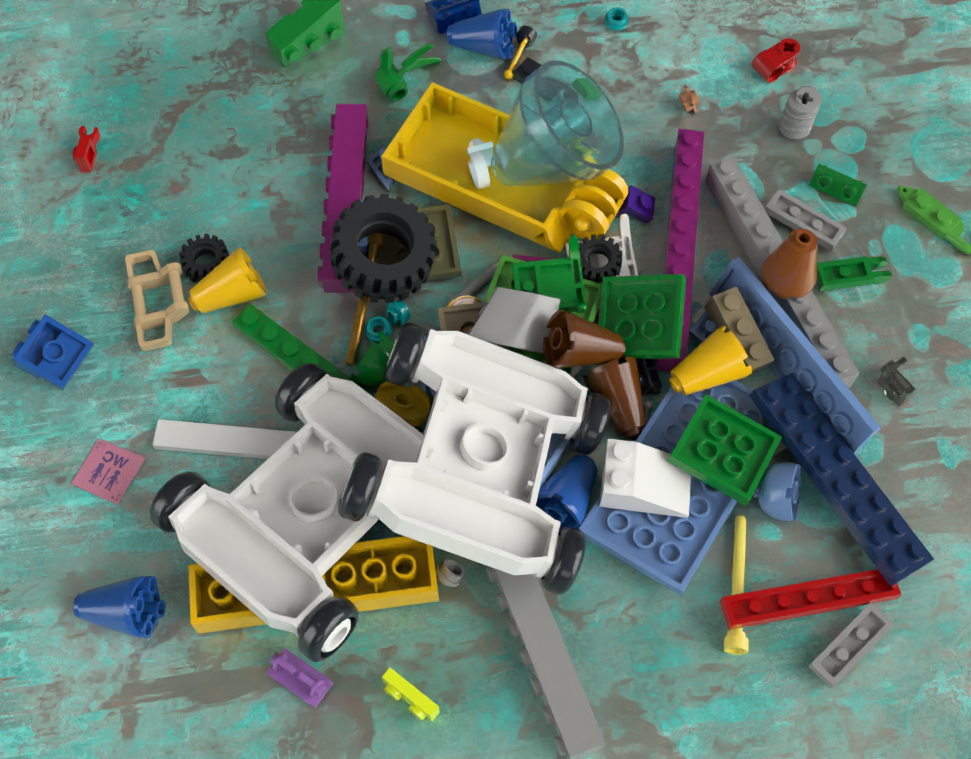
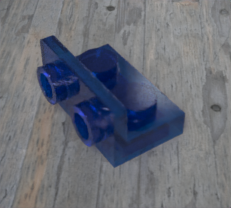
(451, 11)

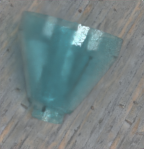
(558, 130)

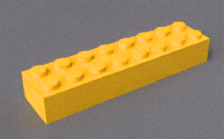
(368, 574)

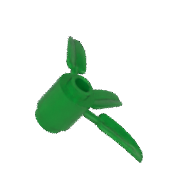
(391, 79)

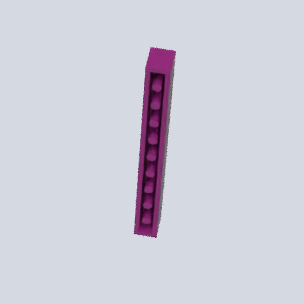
(683, 225)

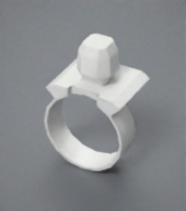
(480, 159)

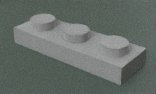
(801, 216)
(851, 645)

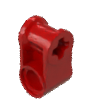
(777, 60)

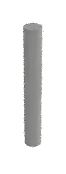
(478, 283)

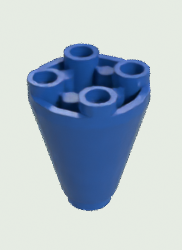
(485, 34)
(123, 606)

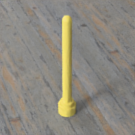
(736, 640)

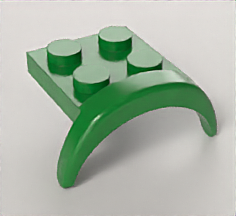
(554, 279)

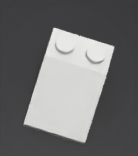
(643, 480)

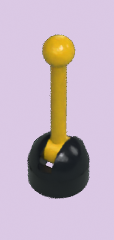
(525, 38)

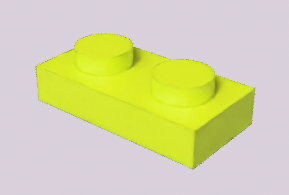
(399, 688)

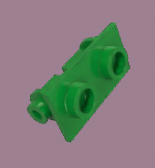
(837, 184)

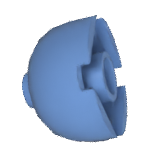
(779, 491)

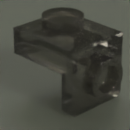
(894, 383)

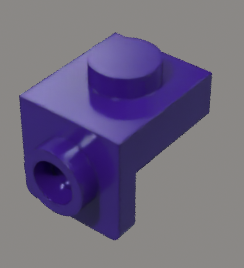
(638, 205)

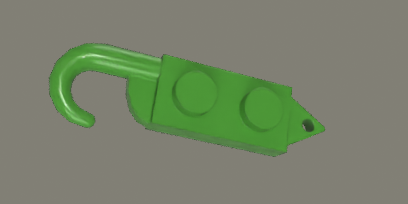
(934, 216)

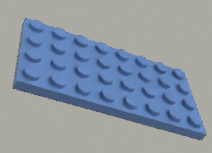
(667, 545)

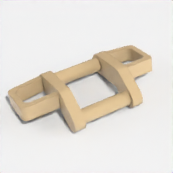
(164, 276)

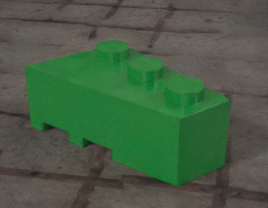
(305, 30)

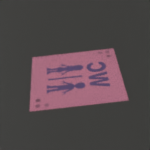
(108, 471)

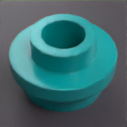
(616, 19)
(398, 312)
(377, 323)

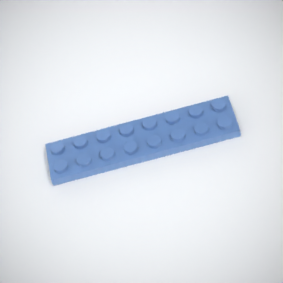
(798, 356)

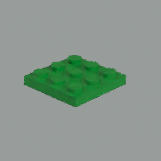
(645, 313)
(725, 449)

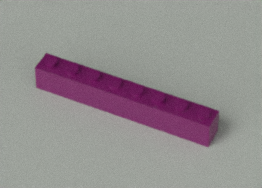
(345, 179)

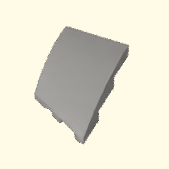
(515, 319)

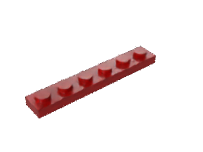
(806, 599)

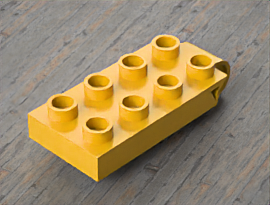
(434, 159)

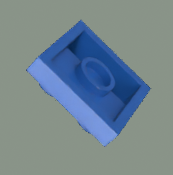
(51, 352)

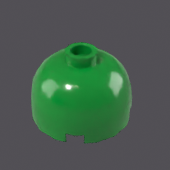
(374, 362)

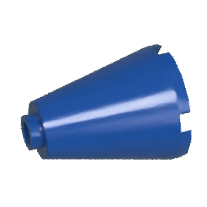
(569, 491)

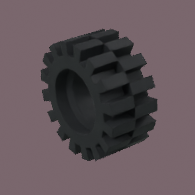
(603, 247)
(198, 248)

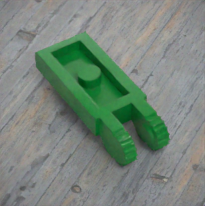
(851, 273)

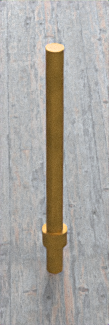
(375, 242)

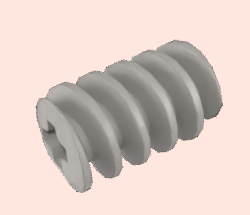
(800, 112)

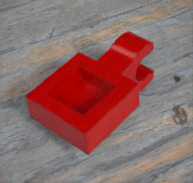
(85, 151)

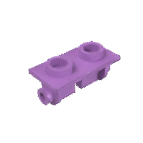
(299, 677)

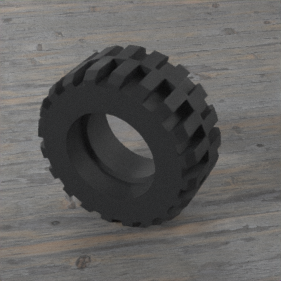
(384, 217)

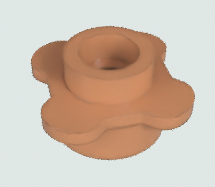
(689, 100)

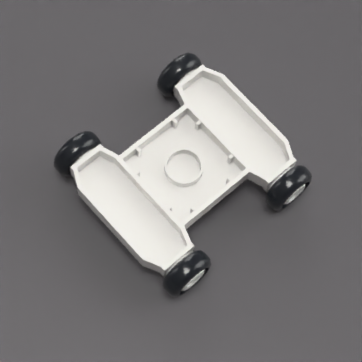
(481, 456)
(283, 521)

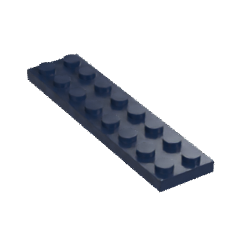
(841, 479)

